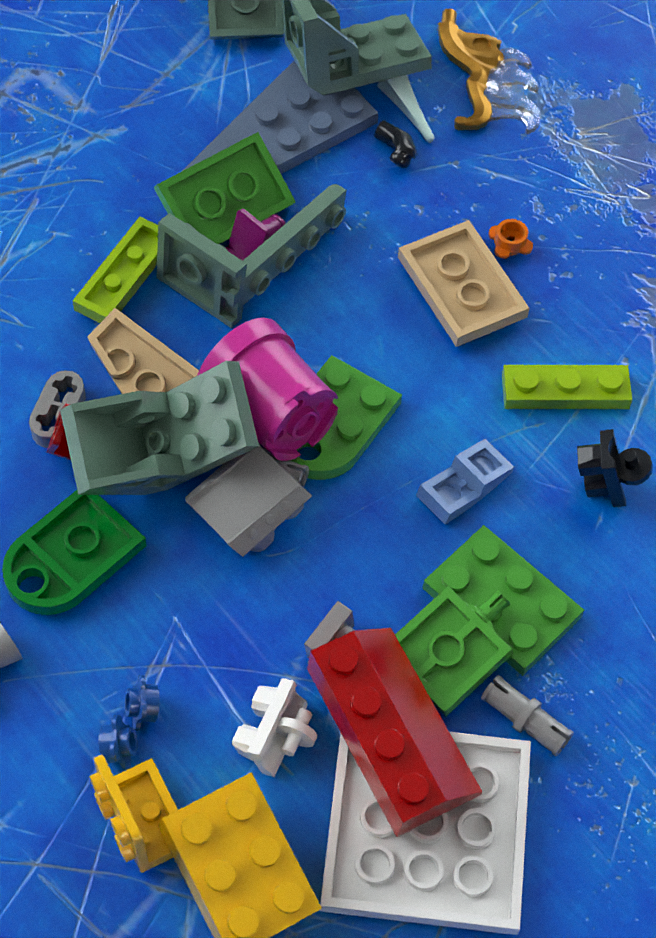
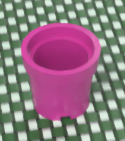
(283, 392)

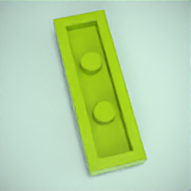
(120, 272)
(566, 387)

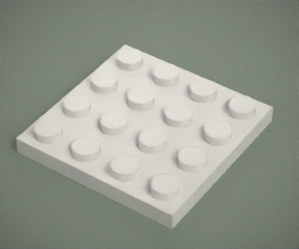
(446, 872)

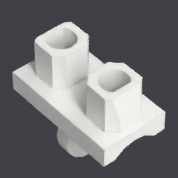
(281, 729)

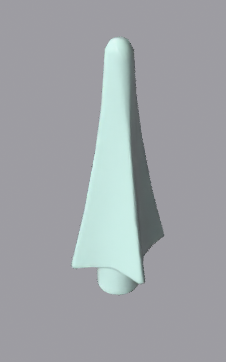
(401, 93)

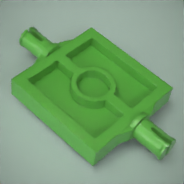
(454, 646)

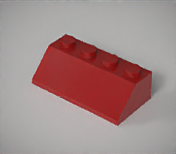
(391, 727)

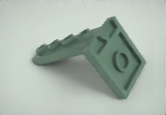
(222, 281)

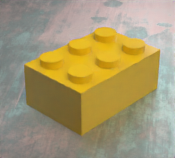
(238, 863)

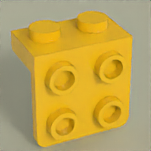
(138, 804)

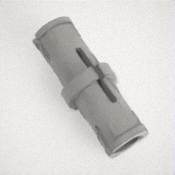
(527, 715)

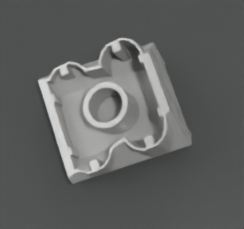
(248, 500)

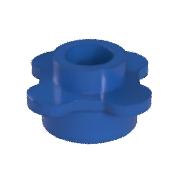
(142, 702)
(118, 742)

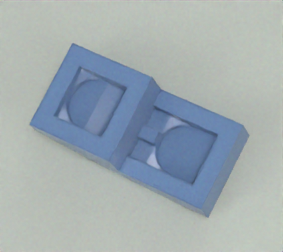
(465, 482)

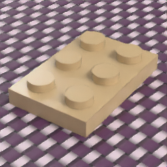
(463, 283)

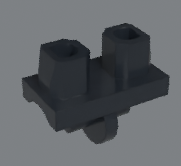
(607, 467)

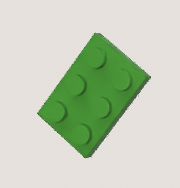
(223, 184)
(537, 608)

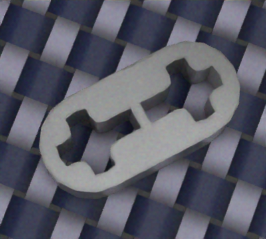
(50, 405)

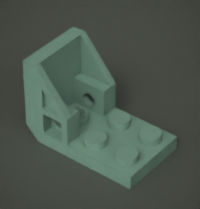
(245, 19)
(351, 56)
(159, 438)

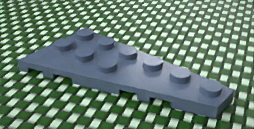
(296, 120)

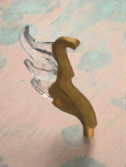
(494, 79)

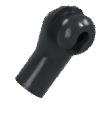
(398, 139)

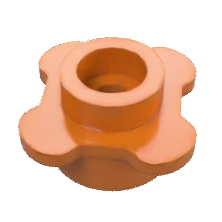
(510, 230)

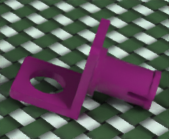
(250, 233)

